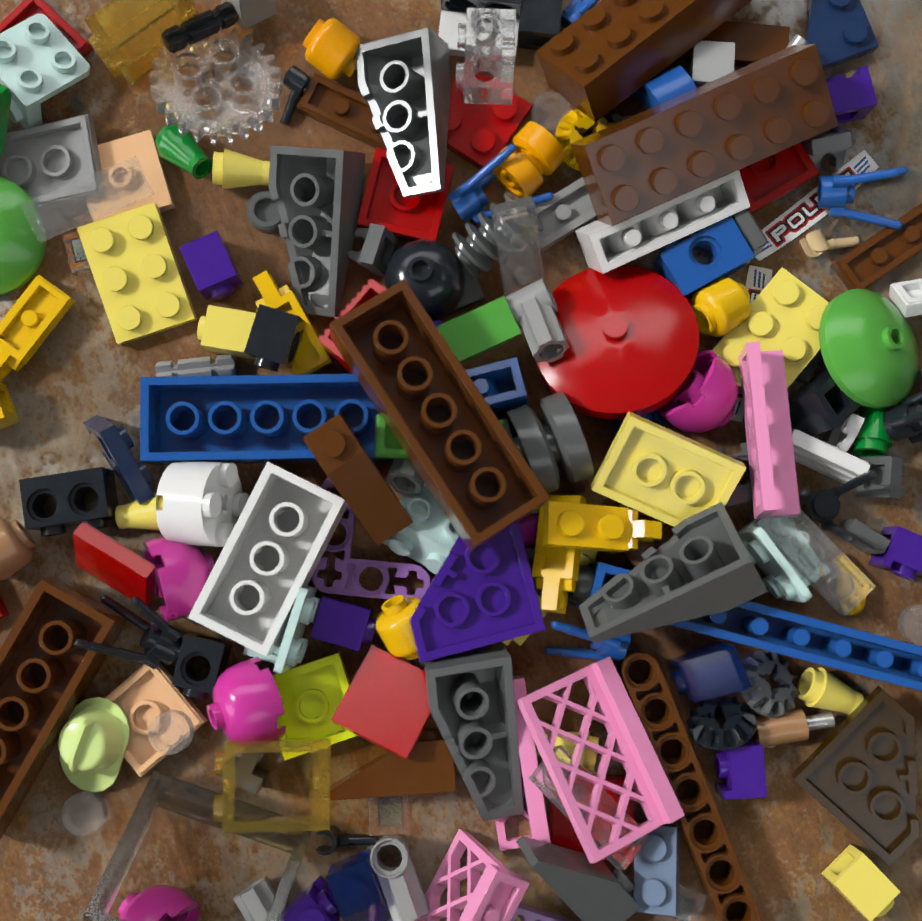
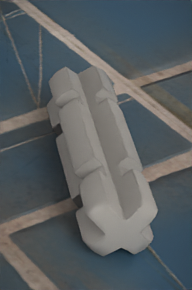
(202, 366)

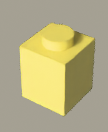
(225, 331)
(861, 883)

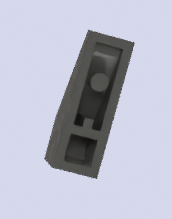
(586, 887)

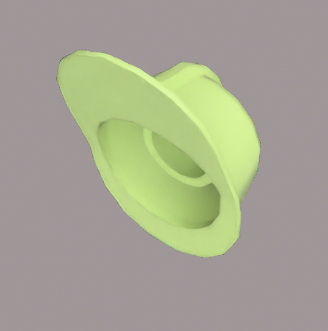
(94, 744)

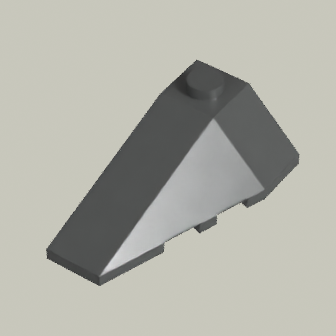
(409, 97)
(318, 212)
(686, 578)
(477, 718)

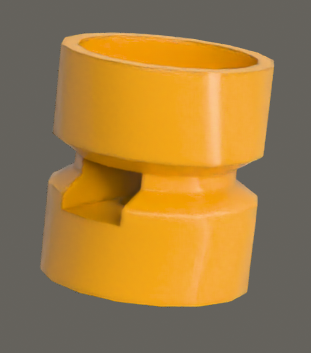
(536, 155)

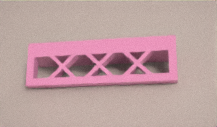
(768, 433)
(533, 796)

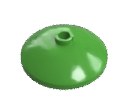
(19, 246)
(868, 348)

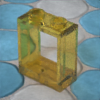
(131, 30)
(318, 786)

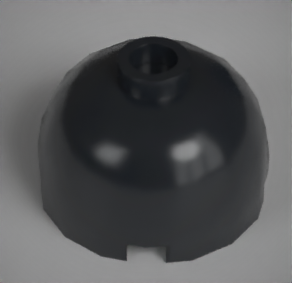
(431, 273)

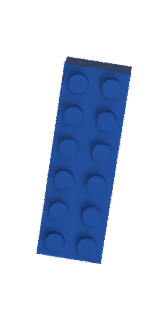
(247, 416)

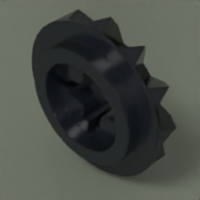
(737, 729)

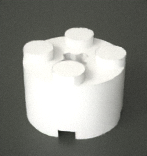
(200, 502)

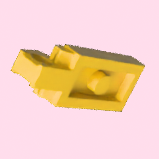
(30, 323)
(310, 354)
(595, 527)
(555, 567)

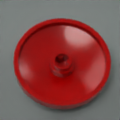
(627, 342)

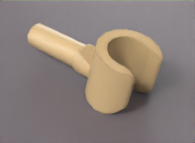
(815, 243)

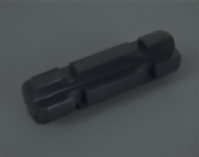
(199, 27)

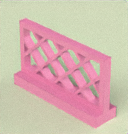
(632, 748)
(487, 898)

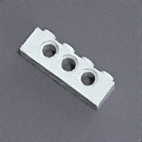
(612, 246)

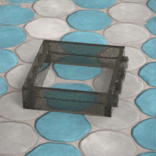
(196, 804)

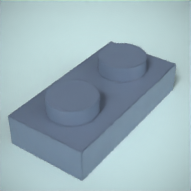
(658, 872)

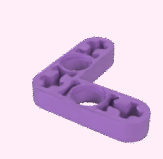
(352, 568)

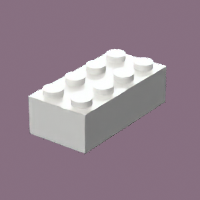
(268, 559)

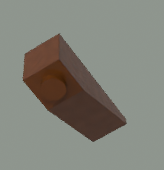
(358, 478)
(425, 772)

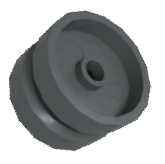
(555, 442)

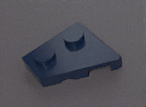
(839, 31)
(116, 445)

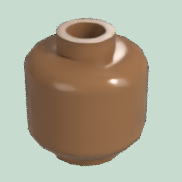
(15, 547)

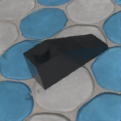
(820, 405)

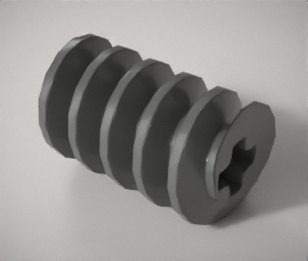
(480, 246)

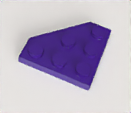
(478, 599)

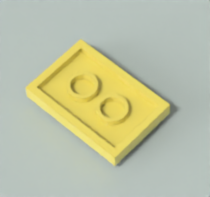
(136, 273)
(780, 318)
(664, 472)

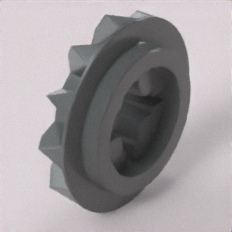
(759, 697)

